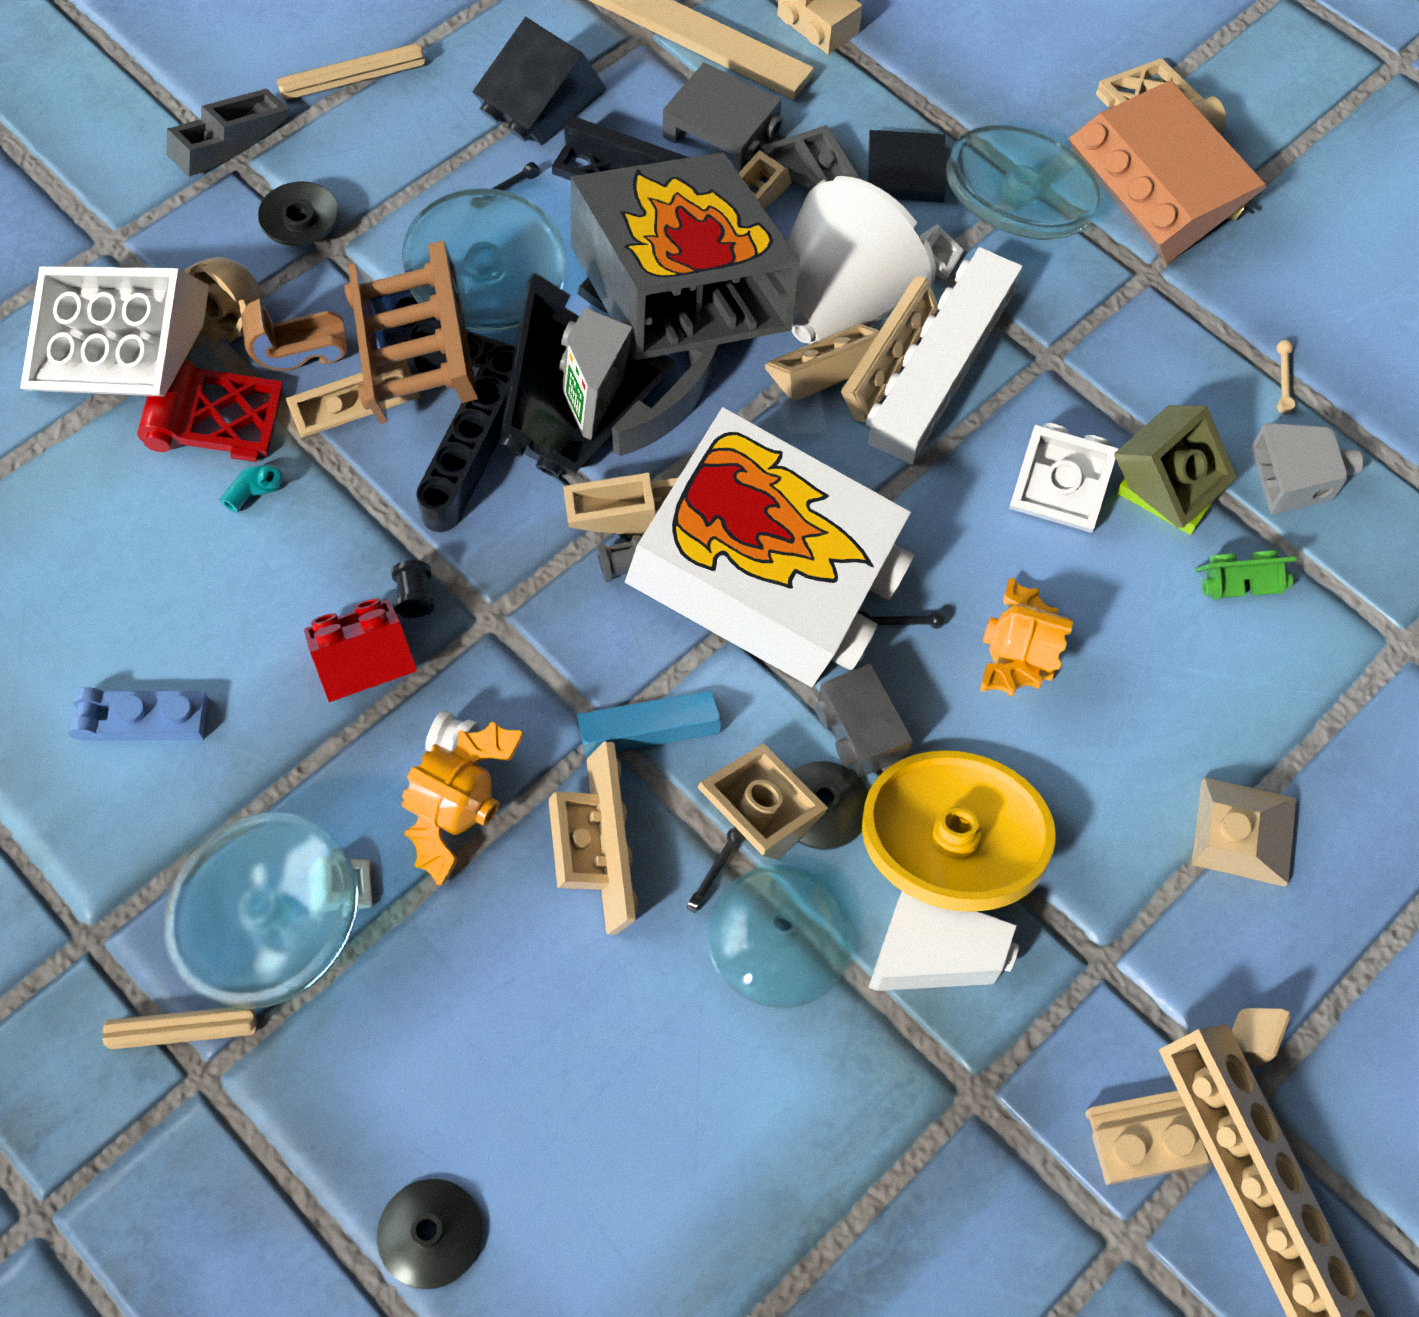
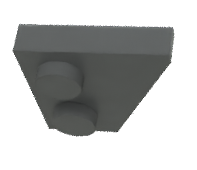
(811, 157)

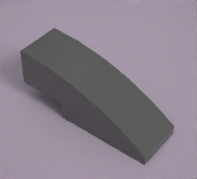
(224, 130)

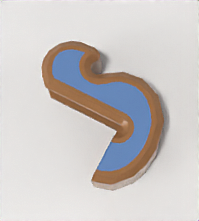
(293, 341)

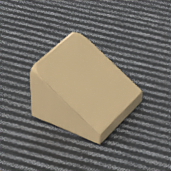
(1260, 1033)

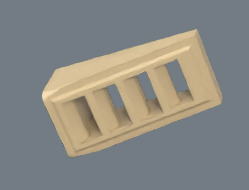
(777, 177)

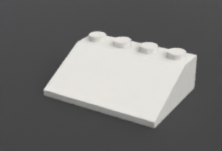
(111, 329)

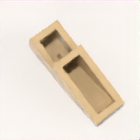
(616, 504)

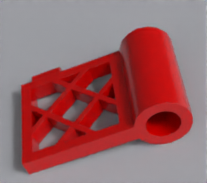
(172, 418)

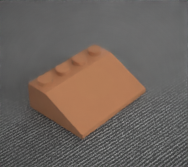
(1166, 167)

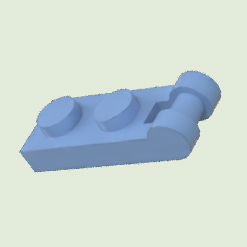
(139, 715)

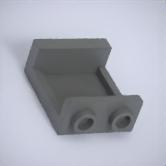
(723, 114)

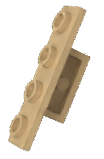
(592, 840)

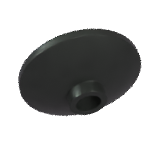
(298, 213)
(844, 815)
(448, 1253)

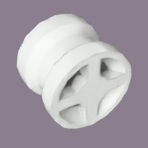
(445, 730)

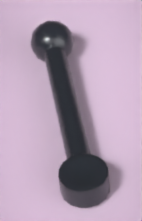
(530, 171)
(935, 620)
(734, 838)

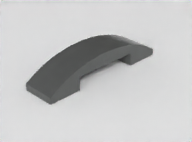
(646, 425)

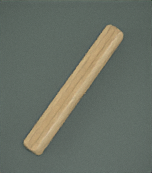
(350, 71)

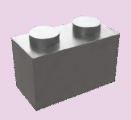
(863, 721)

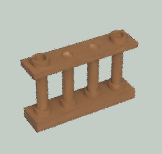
(449, 339)

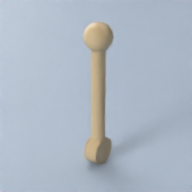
(1286, 403)

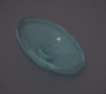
(774, 964)

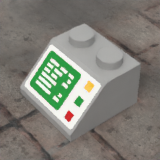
(593, 366)

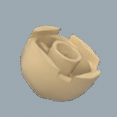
(228, 295)

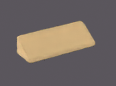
(821, 362)
(340, 401)

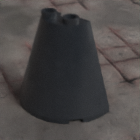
(536, 410)

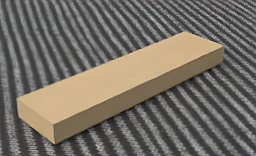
(889, 348)

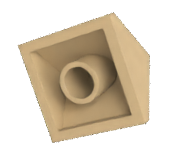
(764, 801)

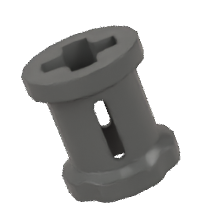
(616, 559)

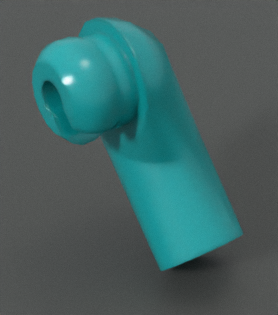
(251, 482)

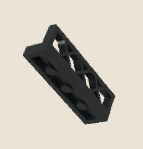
(604, 150)

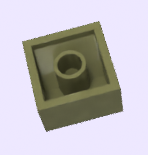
(1177, 463)

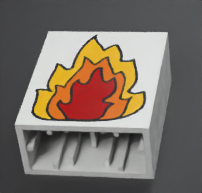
(772, 550)

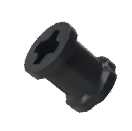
(412, 589)

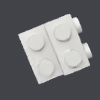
(1064, 477)

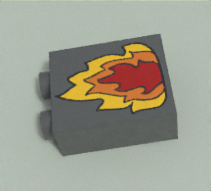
(683, 254)

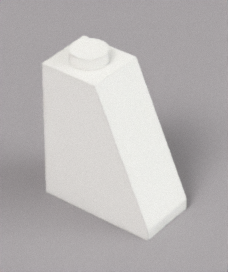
(942, 948)

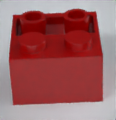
(359, 649)

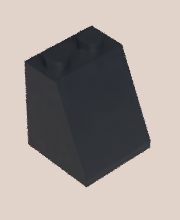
(537, 83)

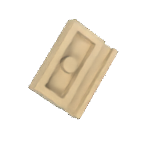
(1145, 1138)

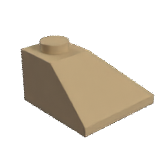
(1244, 831)

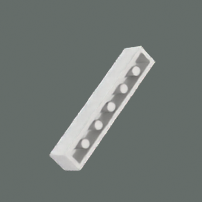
(943, 356)

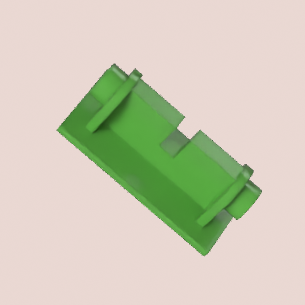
(1264, 573)

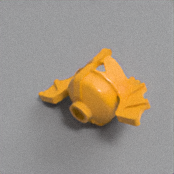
(1024, 641)
(454, 794)

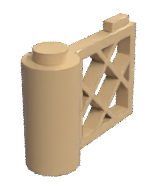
(1135, 79)

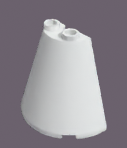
(853, 257)

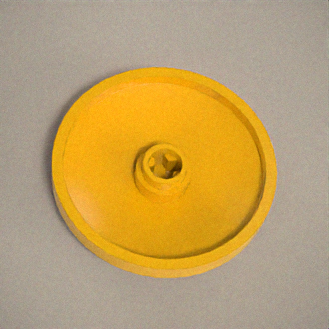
(958, 830)

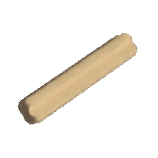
(179, 1027)

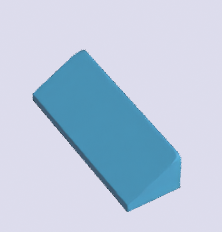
(650, 722)

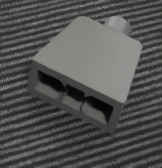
(1301, 465)

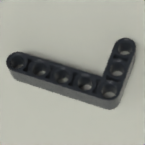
(492, 372)

